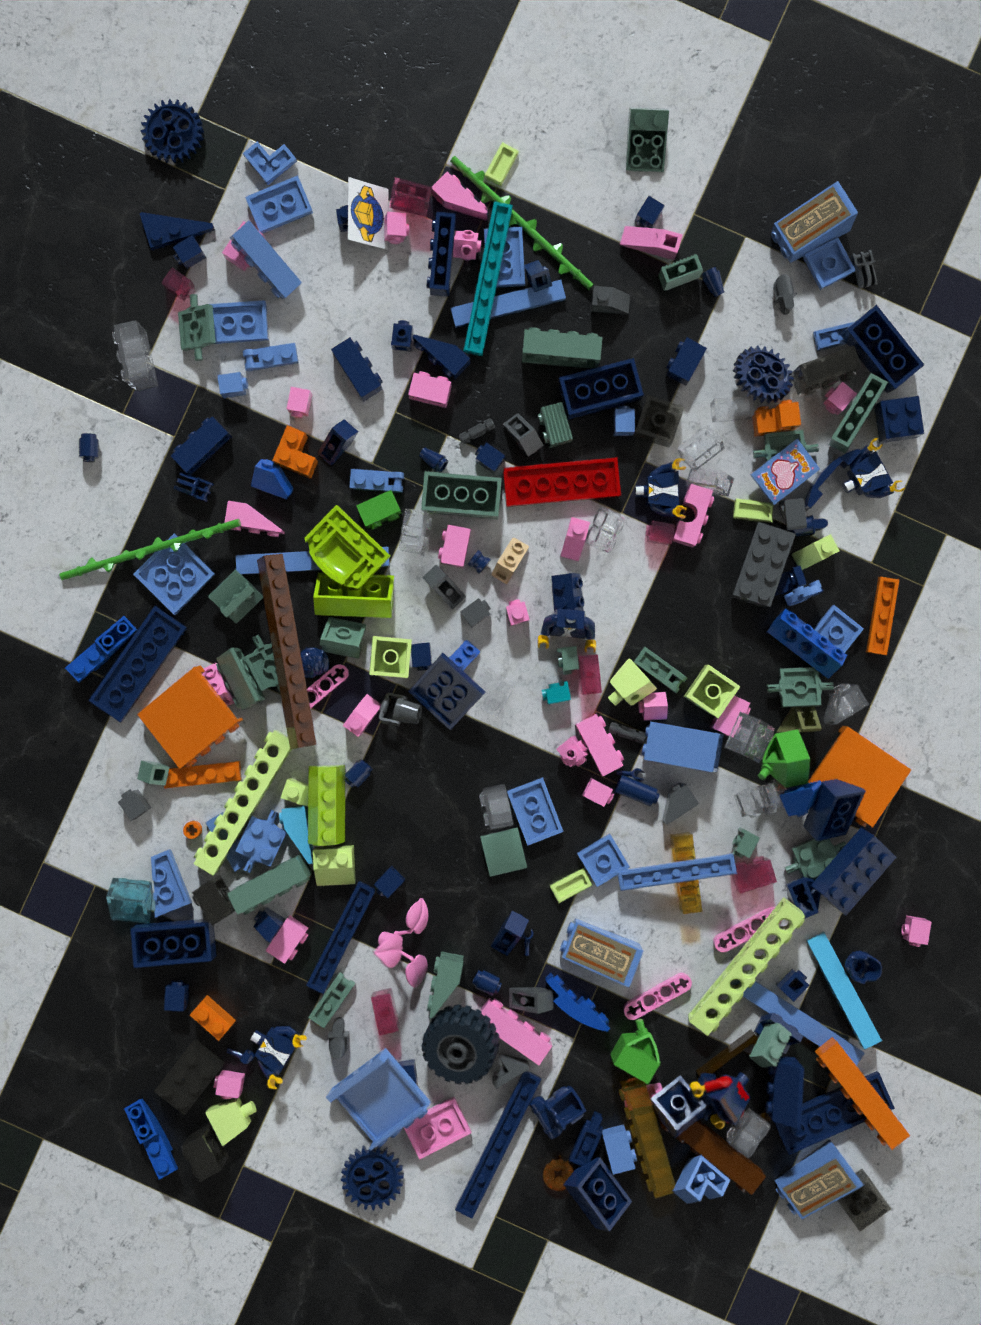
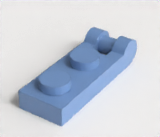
(271, 356)
(376, 480)

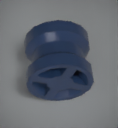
(479, 562)

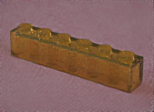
(648, 1136)

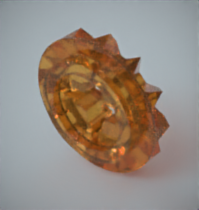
(548, 1174)

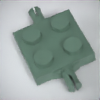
(196, 327)
(777, 441)
(263, 665)
(799, 687)
(813, 857)

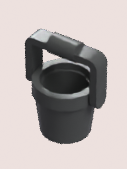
(403, 712)

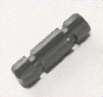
(477, 431)
(627, 732)

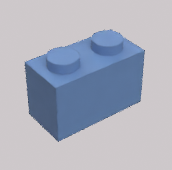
(618, 1149)

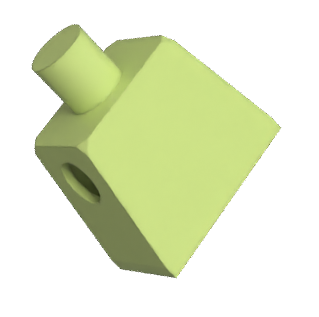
(630, 684)
(230, 1118)

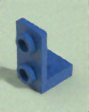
(464, 654)

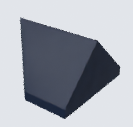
(804, 896)

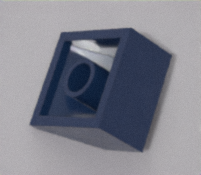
(678, 1106)

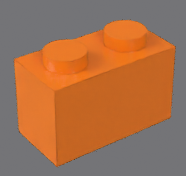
(212, 1017)

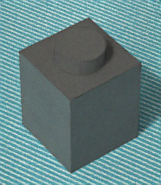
(476, 612)
(133, 804)

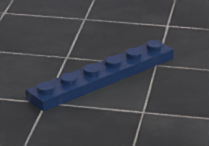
(341, 937)

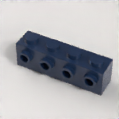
(442, 255)

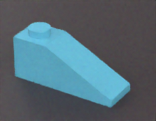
(296, 825)

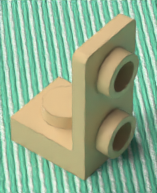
(509, 560)

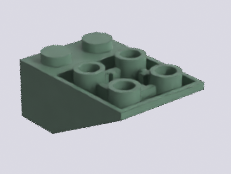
(646, 139)
(448, 977)

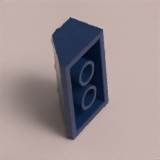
(833, 809)
(785, 1092)
(598, 1194)

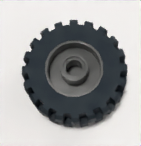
(460, 1044)

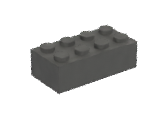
(763, 565)

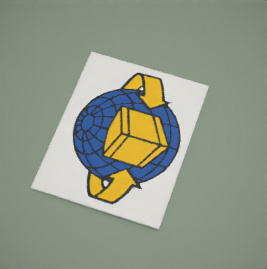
(366, 213)

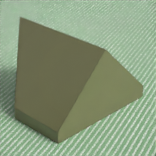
(801, 718)

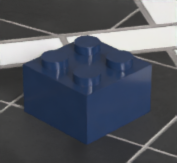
(899, 419)

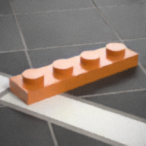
(882, 615)
(204, 774)

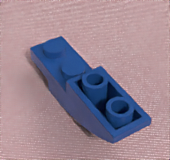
(102, 650)
(580, 1010)
(152, 1136)

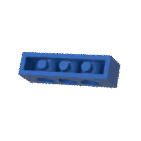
(807, 643)

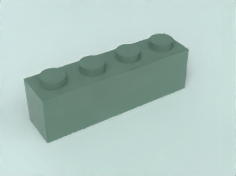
(858, 413)

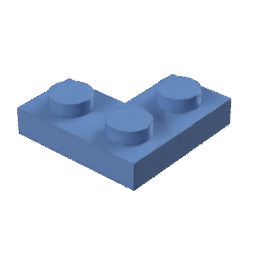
(269, 166)

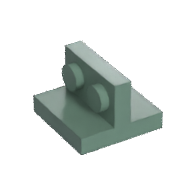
(235, 596)
(343, 637)

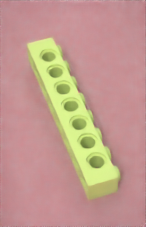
(213, 863)
(783, 911)

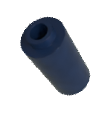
(636, 790)

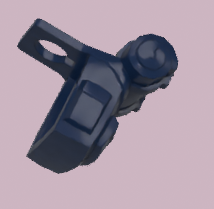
(558, 1110)

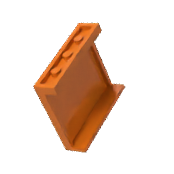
(189, 718)
(865, 766)

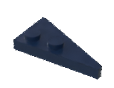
(169, 230)

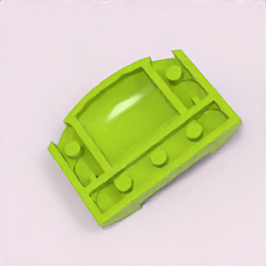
(345, 549)

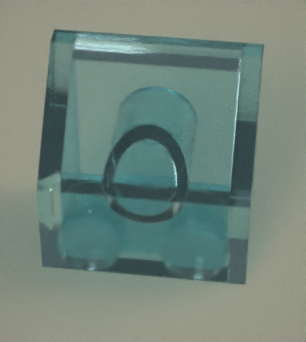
(130, 900)

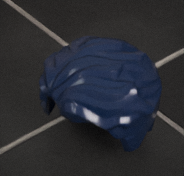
(314, 662)
(863, 967)

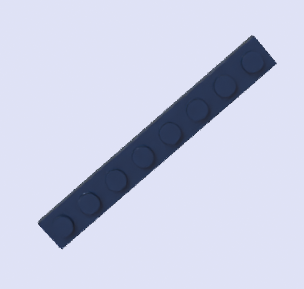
(498, 1144)

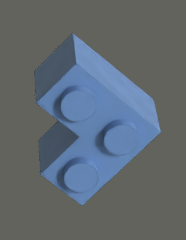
(700, 1178)

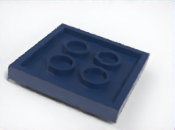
(446, 691)

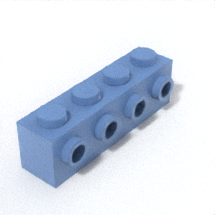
(265, 260)

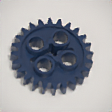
(172, 131)
(763, 374)
(378, 1193)

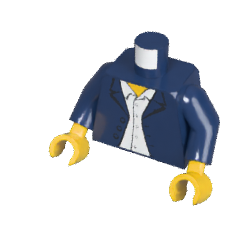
(869, 475)
(663, 490)
(568, 624)
(275, 1050)

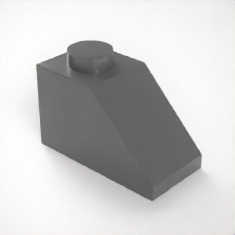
(609, 300)
(523, 434)
(444, 586)
(678, 802)
(531, 999)

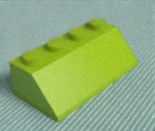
(371, 600)
(326, 805)

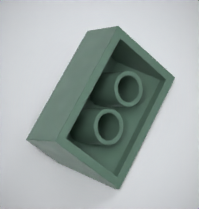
(239, 678)

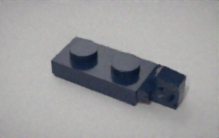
(587, 1140)

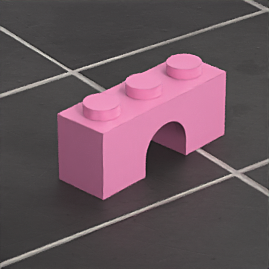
(698, 500)

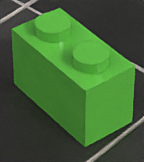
(379, 509)

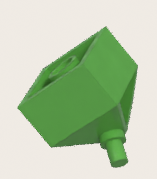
(786, 759)
(637, 1053)

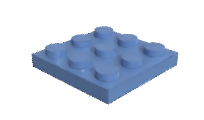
(174, 576)

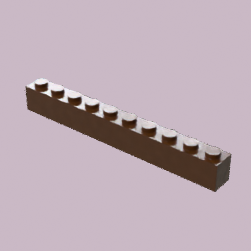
(286, 651)

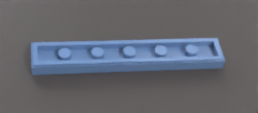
(513, 303)
(677, 872)

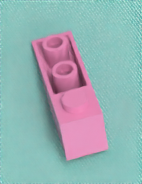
(456, 198)
(652, 241)
(250, 519)

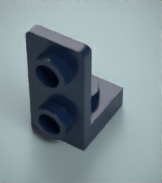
(791, 580)

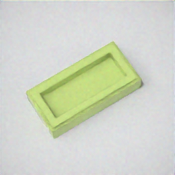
(501, 164)
(753, 510)
(571, 885)

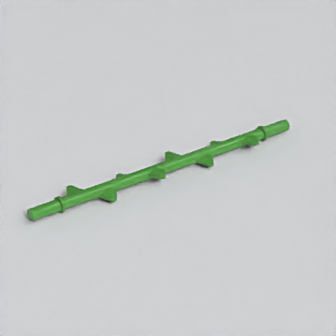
(529, 226)
(157, 545)

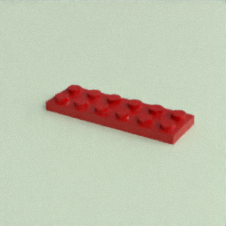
(561, 482)

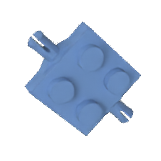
(261, 841)

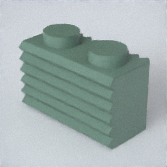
(680, 272)
(555, 424)
(770, 1045)

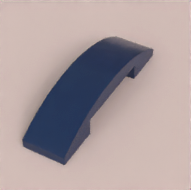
(813, 493)

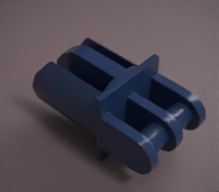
(195, 487)
(812, 526)

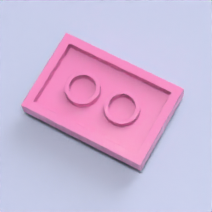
(438, 1128)

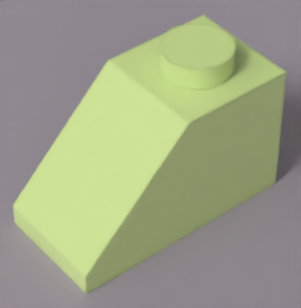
(815, 552)
(295, 792)

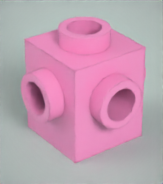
(466, 245)
(573, 752)

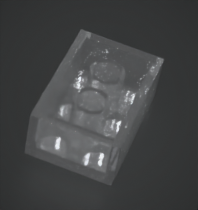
(135, 355)

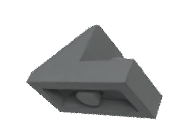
(793, 513)
(514, 1067)

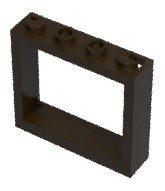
(727, 1054)

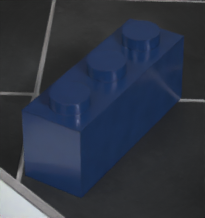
(357, 368)
(200, 445)

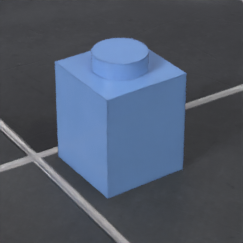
(232, 385)
(624, 421)

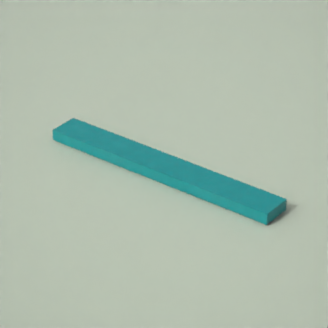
(488, 278)

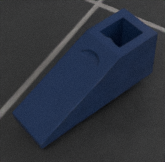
(445, 355)

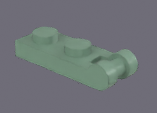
(659, 669)
(331, 1000)

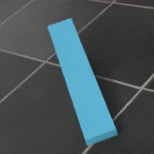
(843, 991)

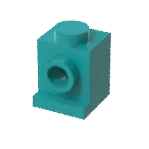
(556, 693)

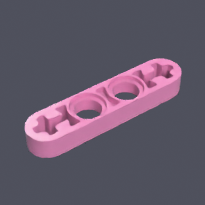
(316, 689)
(746, 926)
(658, 998)

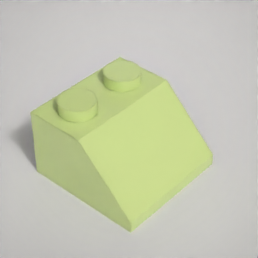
(390, 656)
(711, 691)
(334, 865)

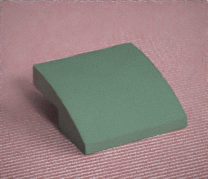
(503, 852)

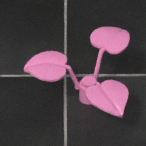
(390, 945)

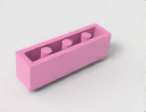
(516, 1032)

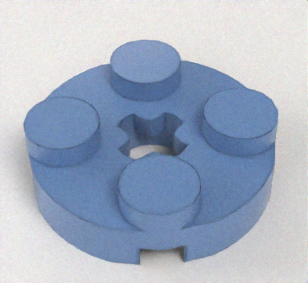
(803, 593)

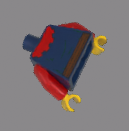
(726, 1097)

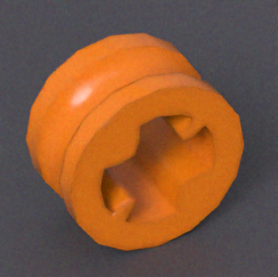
(188, 834)

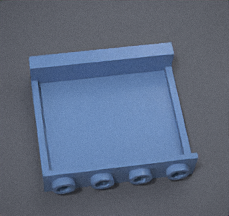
(381, 1098)

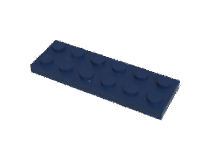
(138, 664)
(827, 1117)

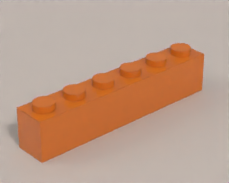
(862, 1093)

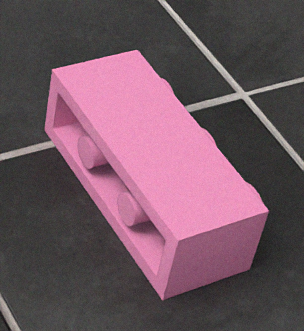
(600, 744)

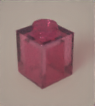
(178, 284)
(660, 533)

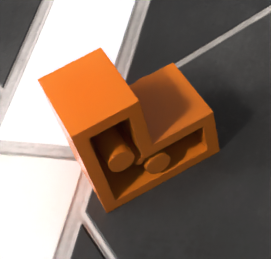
(778, 419)
(290, 454)

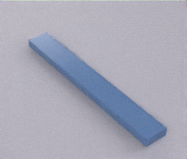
(293, 562)
(793, 1016)

